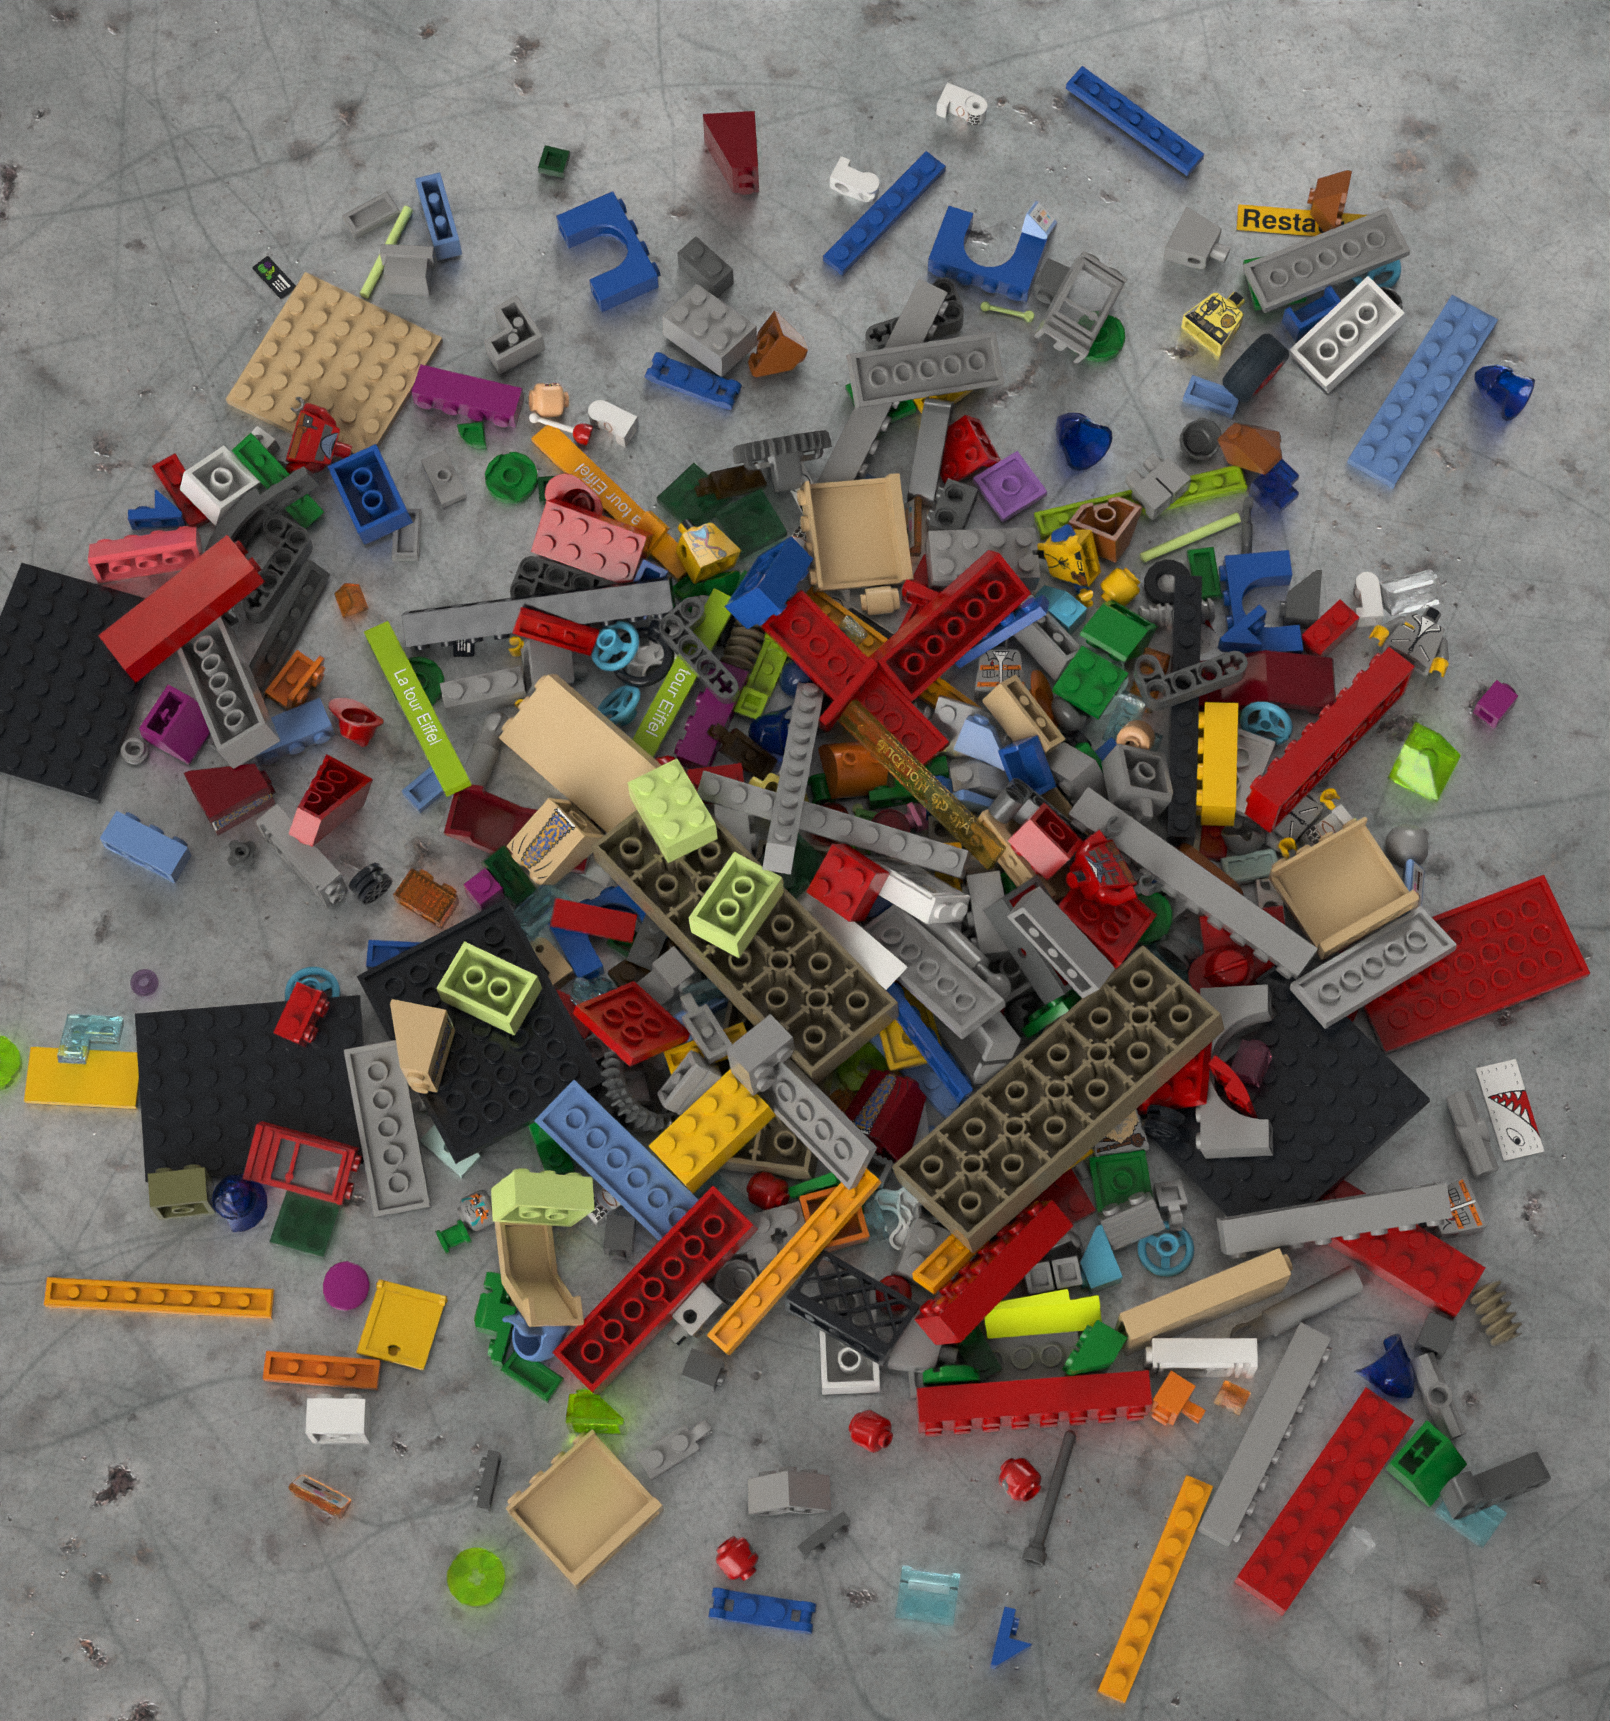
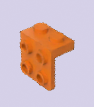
(295, 680)

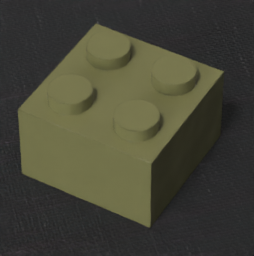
(181, 1192)

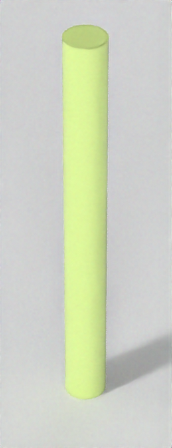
(392, 239)
(1190, 537)

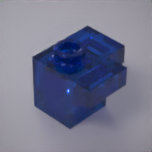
(1275, 487)

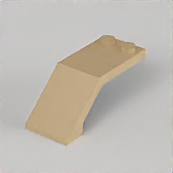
(532, 1277)

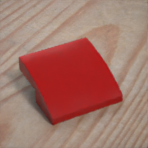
(1233, 1087)

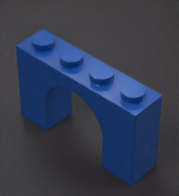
(607, 218)
(1011, 279)
(1253, 571)
(577, 947)

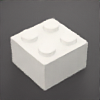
(217, 484)
(338, 1419)

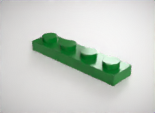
(270, 472)

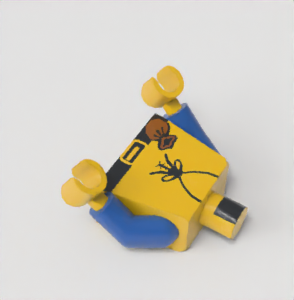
(1073, 558)

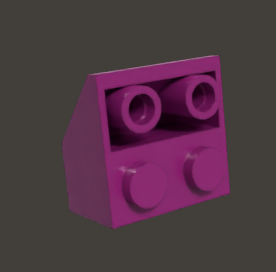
(176, 725)

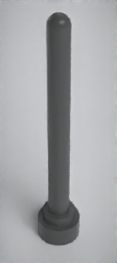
(1035, 1552)

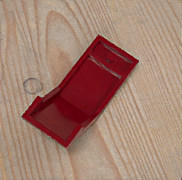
(1280, 679)
(489, 821)

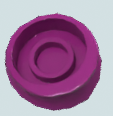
(346, 1286)

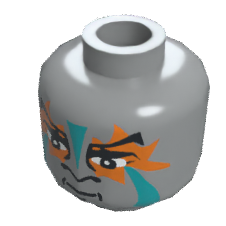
(476, 1210)

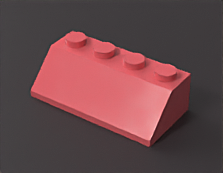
(145, 554)

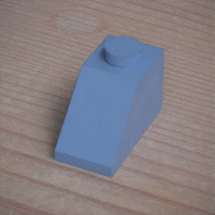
(980, 740)

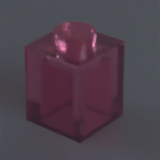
(1252, 1062)

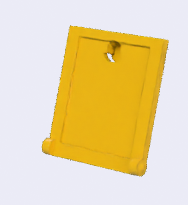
(402, 1319)

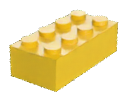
(1217, 764)
(711, 1131)

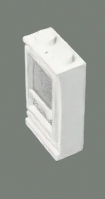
(921, 892)
(1201, 1357)

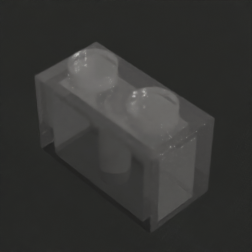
(1411, 592)

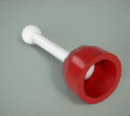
(581, 432)

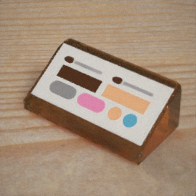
(913, 518)
(320, 1496)

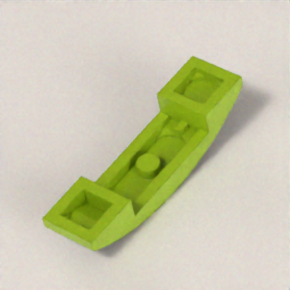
(762, 680)

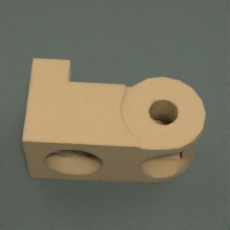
(554, 964)

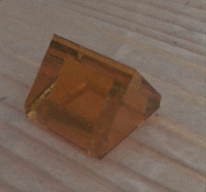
(350, 599)
(1232, 1397)

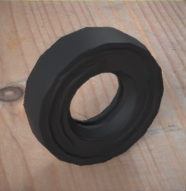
(1156, 571)

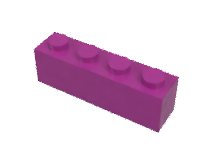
(467, 396)
(697, 748)

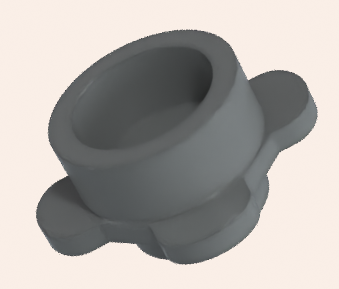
(245, 860)

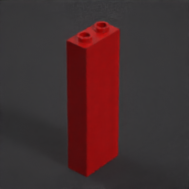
(182, 607)

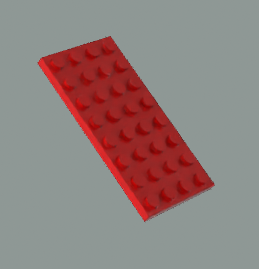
(1505, 953)

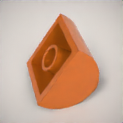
(850, 769)

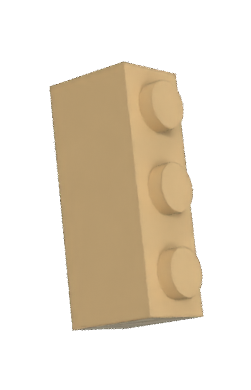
(1021, 714)

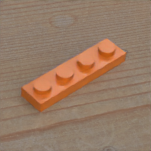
(322, 1370)

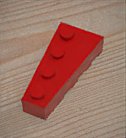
(329, 801)

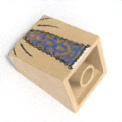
(554, 841)
(422, 1043)

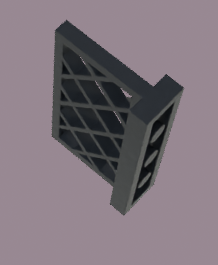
(844, 1329)

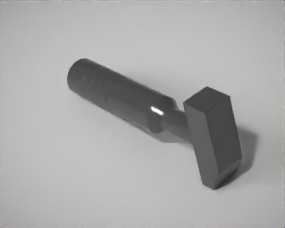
(1247, 526)

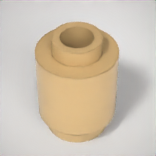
(880, 600)

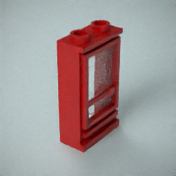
(302, 1163)

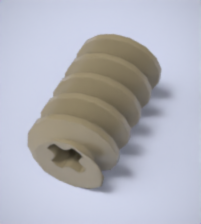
(741, 646)
(1496, 1313)

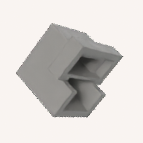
(408, 269)

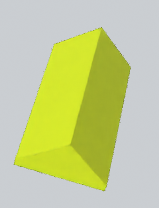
(1042, 1314)

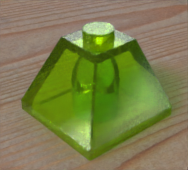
(1425, 762)
(590, 1412)

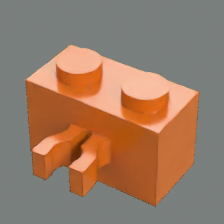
(1174, 1399)

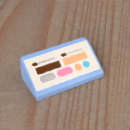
(1038, 222)
(1414, 880)

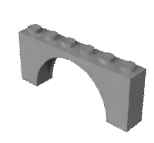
(1222, 1129)

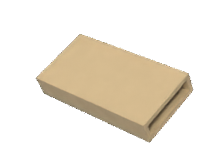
(578, 750)
(1204, 1301)

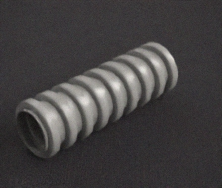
(1162, 615)

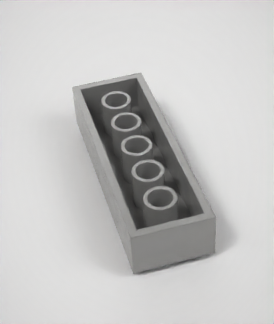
(228, 694)

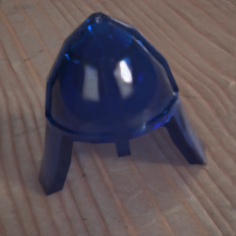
(1504, 389)
(1082, 440)
(771, 731)
(240, 1202)
(1392, 1371)

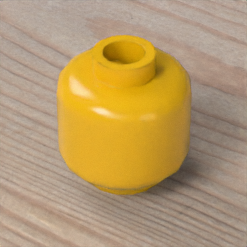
(1120, 586)

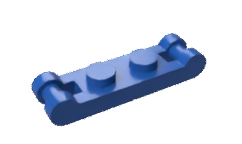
(693, 381)
(762, 1610)

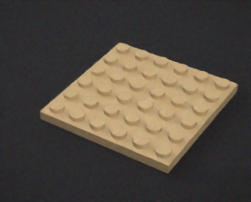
(338, 357)

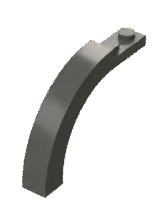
(252, 509)

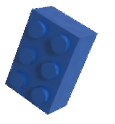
(370, 494)
(769, 583)

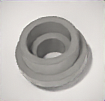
(131, 744)

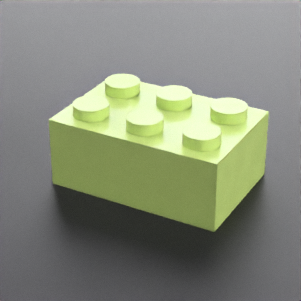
(672, 810)
(736, 904)
(489, 988)
(542, 1198)

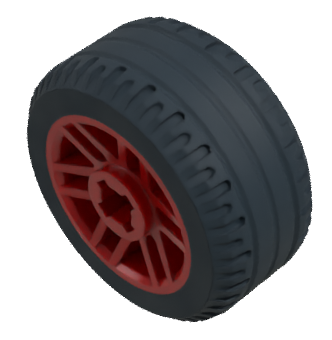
(1255, 367)

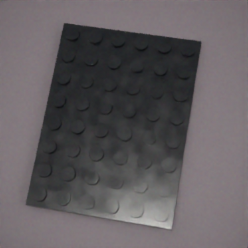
(60, 685)
(224, 1071)
(490, 1077)
(1329, 1111)

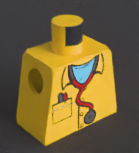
(705, 550)

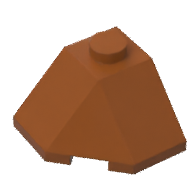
(1329, 199)
(778, 347)
(1251, 447)
(1110, 524)

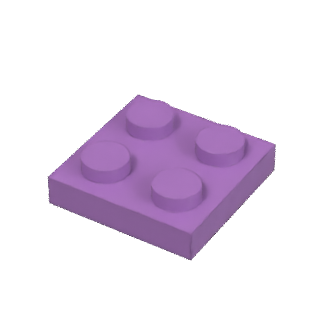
(1010, 486)

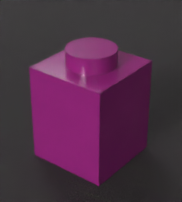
(1496, 703)
(483, 890)

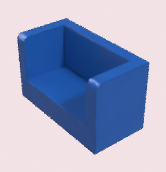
(1305, 318)
(1028, 762)

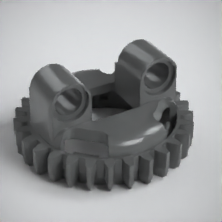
(783, 456)
(633, 1114)

